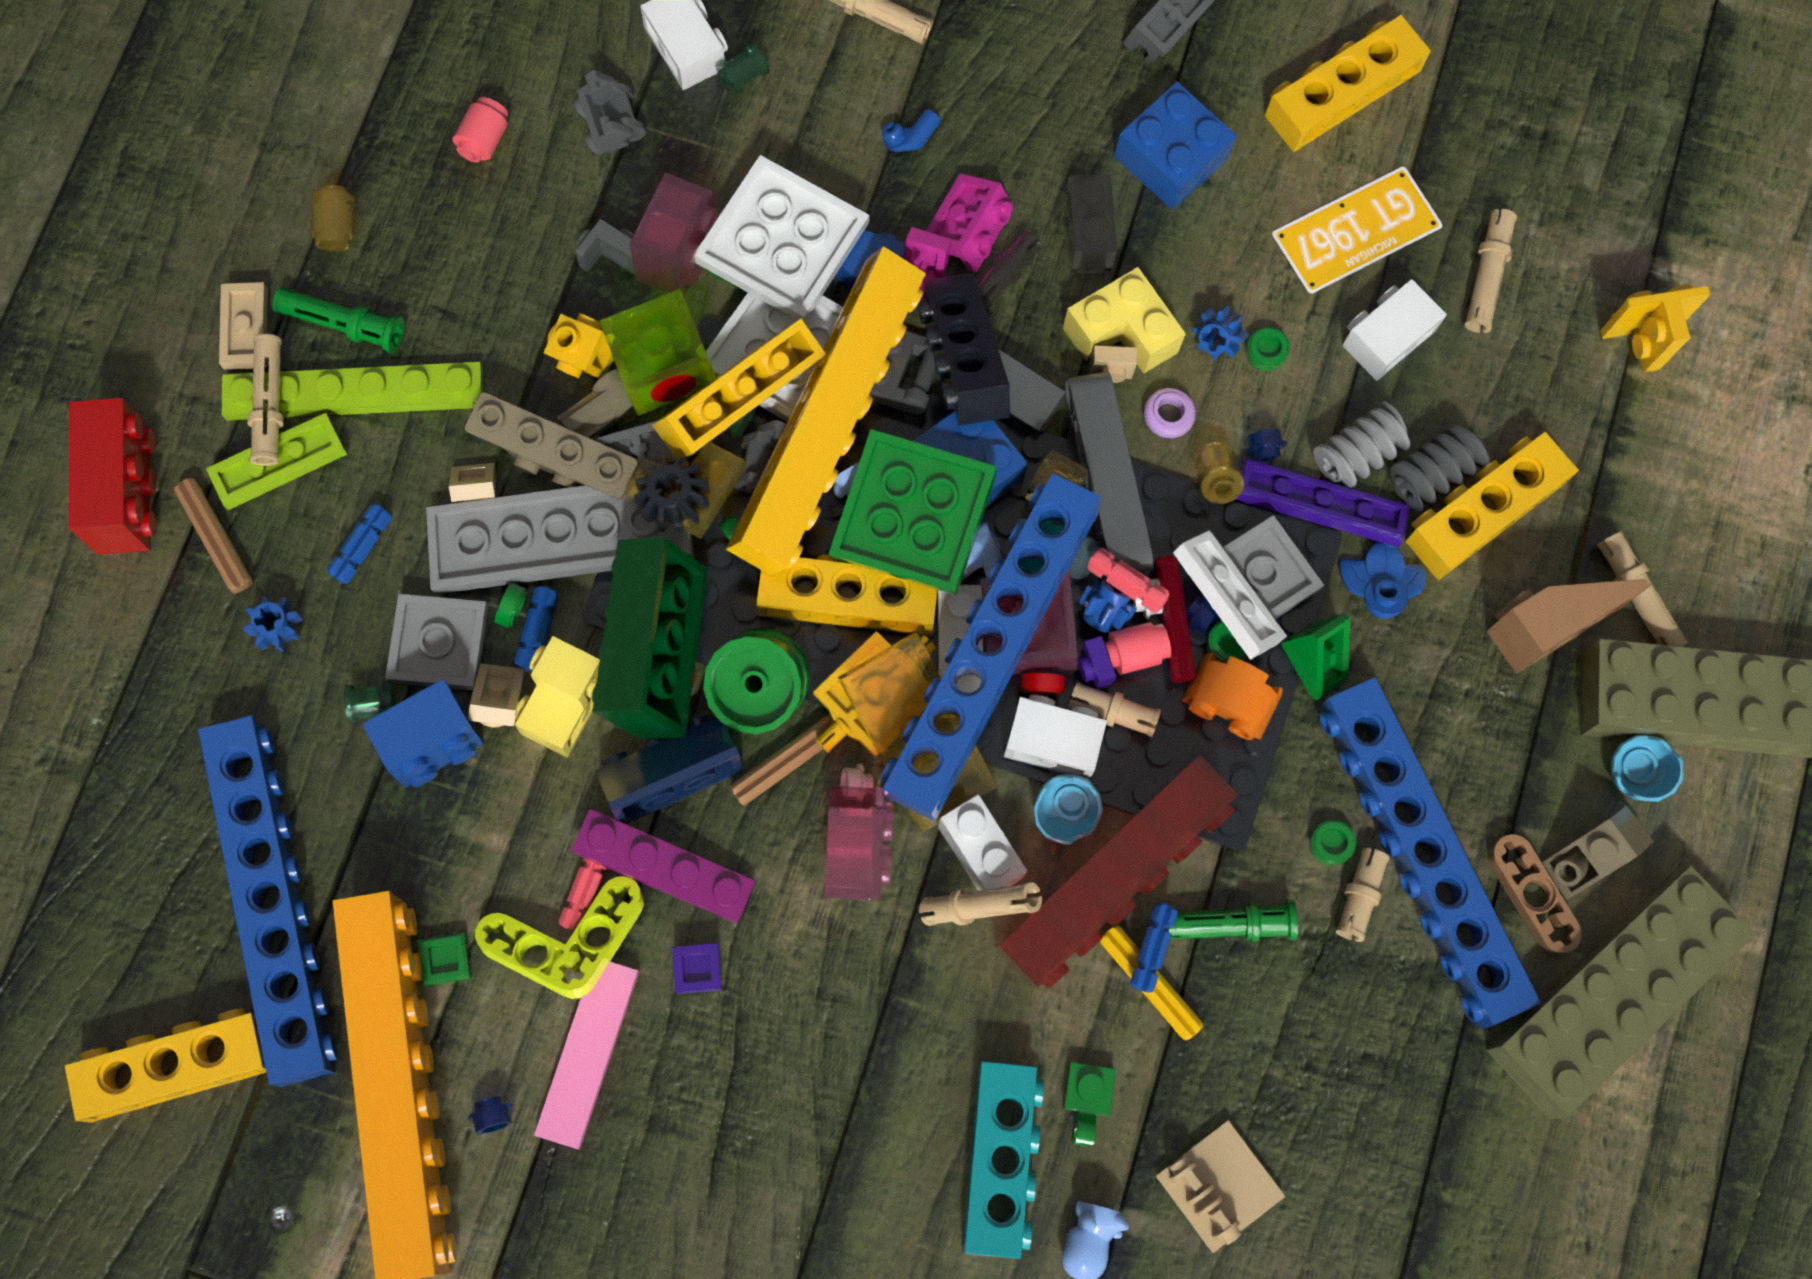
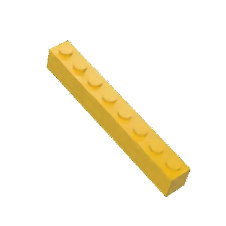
(826, 413)

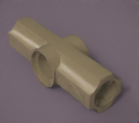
(600, 409)

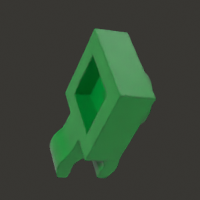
(1088, 1094)

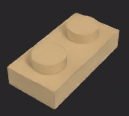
(241, 319)
(496, 695)

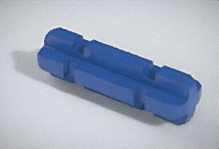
(359, 543)
(536, 625)
(1154, 947)

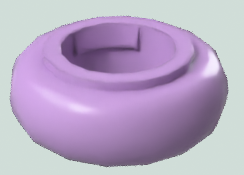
(1174, 397)

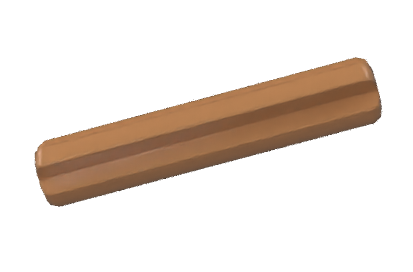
(213, 535)
(780, 763)

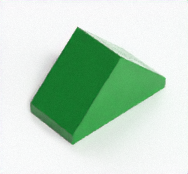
(1321, 654)

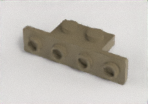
(550, 447)

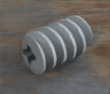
(1363, 445)

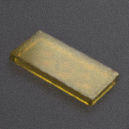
(888, 695)

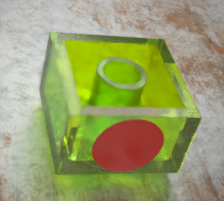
(658, 352)

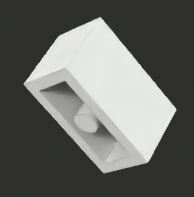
(684, 38)
(1393, 329)
(1055, 736)
(981, 846)

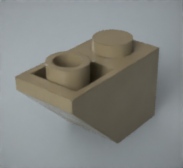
(1597, 852)

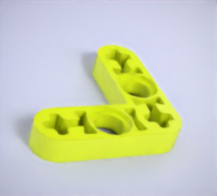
(561, 956)

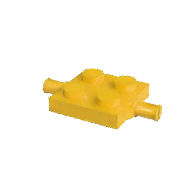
(834, 698)

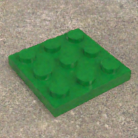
(913, 512)

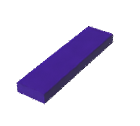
(1323, 502)

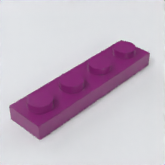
(663, 866)

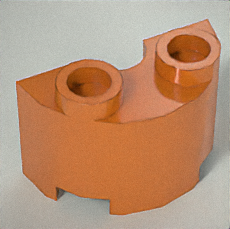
(1235, 693)

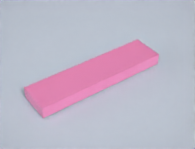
(586, 1057)

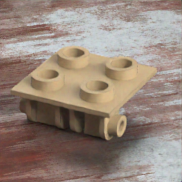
(1220, 1187)

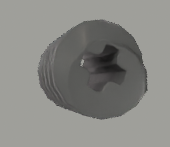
(1437, 466)

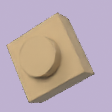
(1117, 360)
(473, 482)

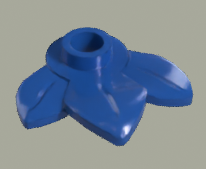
(1386, 574)

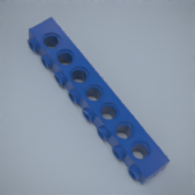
(1057, 501)
(223, 749)
(1449, 865)

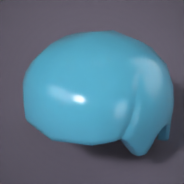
(1646, 768)
(1067, 808)

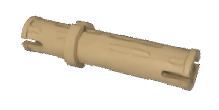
(890, 16)
(1493, 255)
(265, 447)
(1648, 603)
(966, 906)

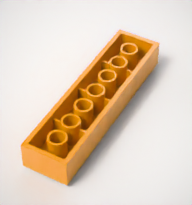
(393, 1088)

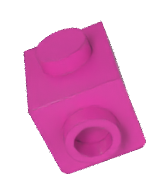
(928, 253)

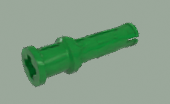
(356, 322)
(1250, 921)

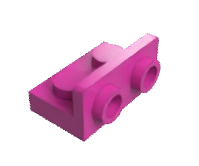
(972, 218)

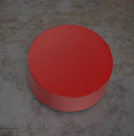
(1042, 684)

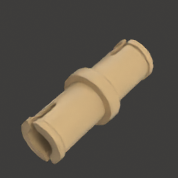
(1115, 709)
(1362, 894)

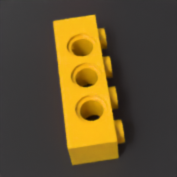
(1302, 121)
(739, 389)
(1546, 472)
(824, 605)
(93, 1077)

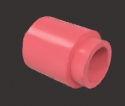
(481, 130)
(1138, 647)

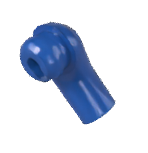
(911, 138)

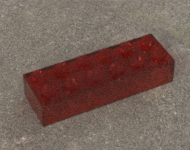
(1121, 868)

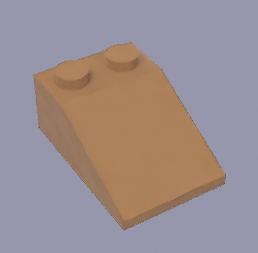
(1554, 616)

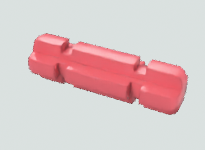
(1128, 580)
(581, 894)

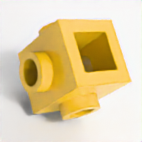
(579, 346)

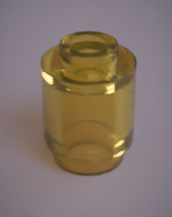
(332, 218)
(1219, 473)

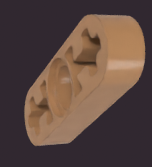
(1540, 876)

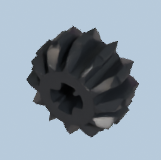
(665, 481)

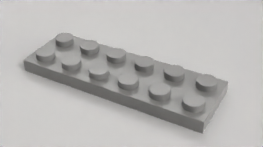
(533, 537)

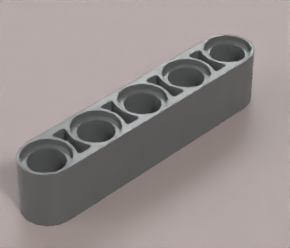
(1106, 455)

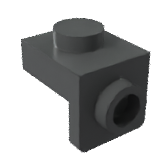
(606, 241)

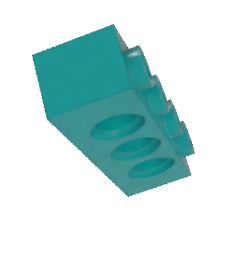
(981, 1232)

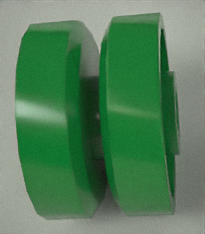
(733, 690)

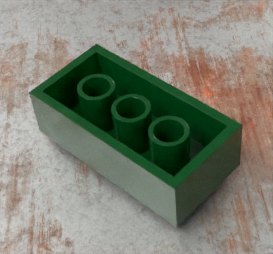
(650, 639)

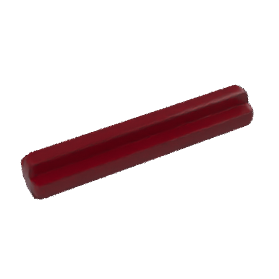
(1175, 620)

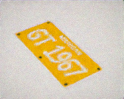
(1357, 229)

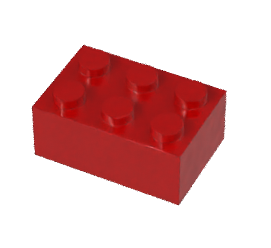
(110, 476)

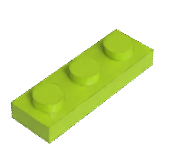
(299, 453)

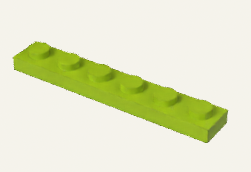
(360, 390)

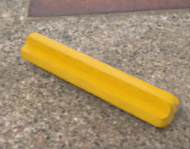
(1164, 996)

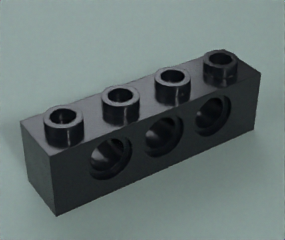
(965, 349)

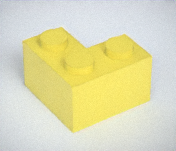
(1127, 313)
(561, 698)

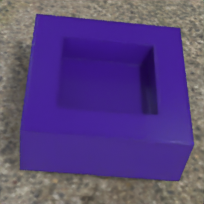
(1095, 664)
(697, 968)

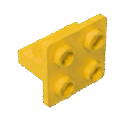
(1656, 322)

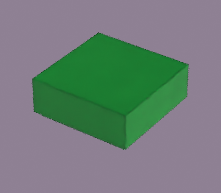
(444, 959)

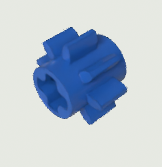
(1220, 332)
(1106, 606)
(261, 621)

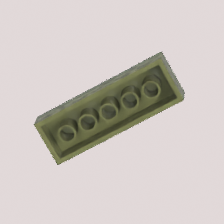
(1697, 697)
(1621, 993)

